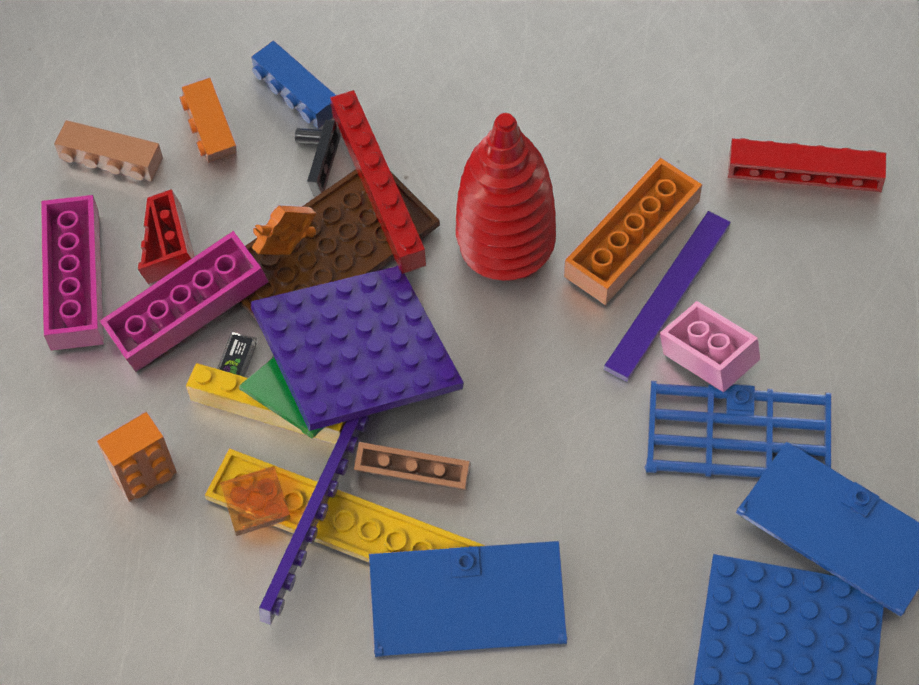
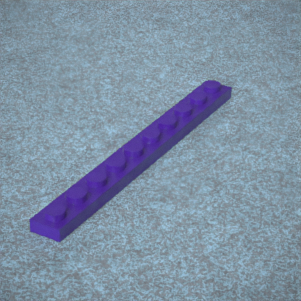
(306, 529)

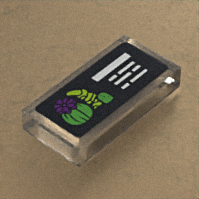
(237, 354)

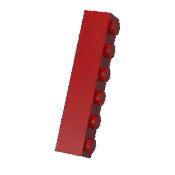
(807, 165)

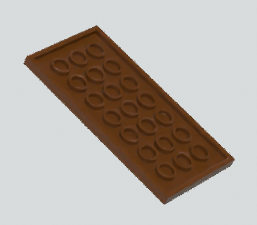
(345, 241)

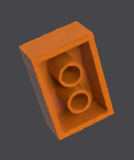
(137, 456)

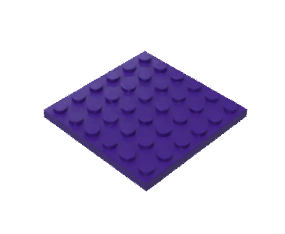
(355, 347)

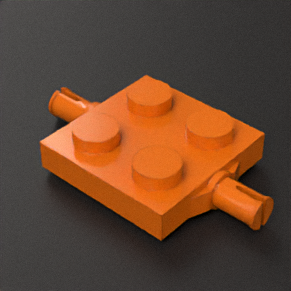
(284, 230)

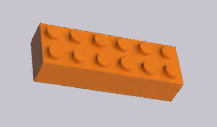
(632, 231)

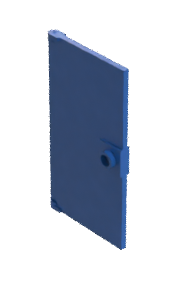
(837, 526)
(467, 598)

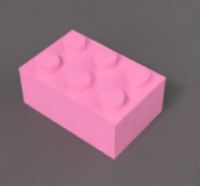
(710, 346)

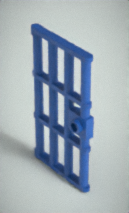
(739, 411)

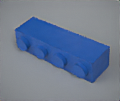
(293, 83)

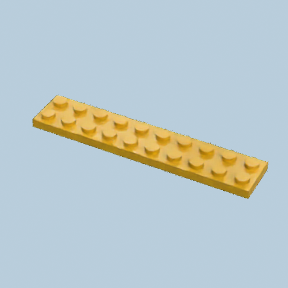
(350, 523)

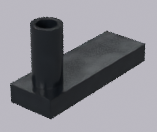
(327, 146)

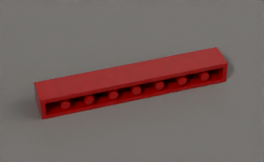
(378, 182)

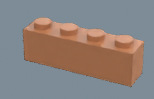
(108, 151)
(412, 466)

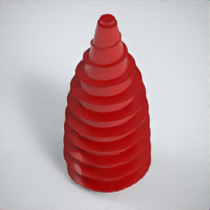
(505, 205)

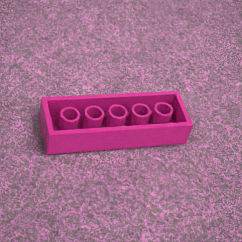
(71, 273)
(184, 301)

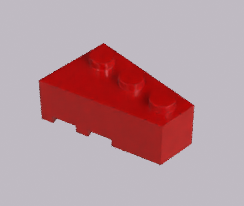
(165, 237)

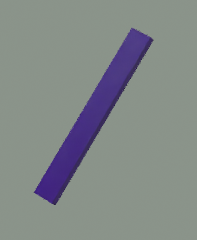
(667, 296)

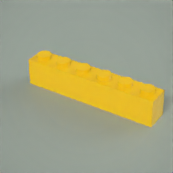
(221, 391)

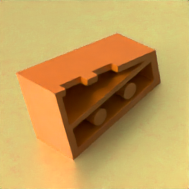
(207, 120)

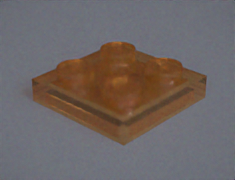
(255, 500)

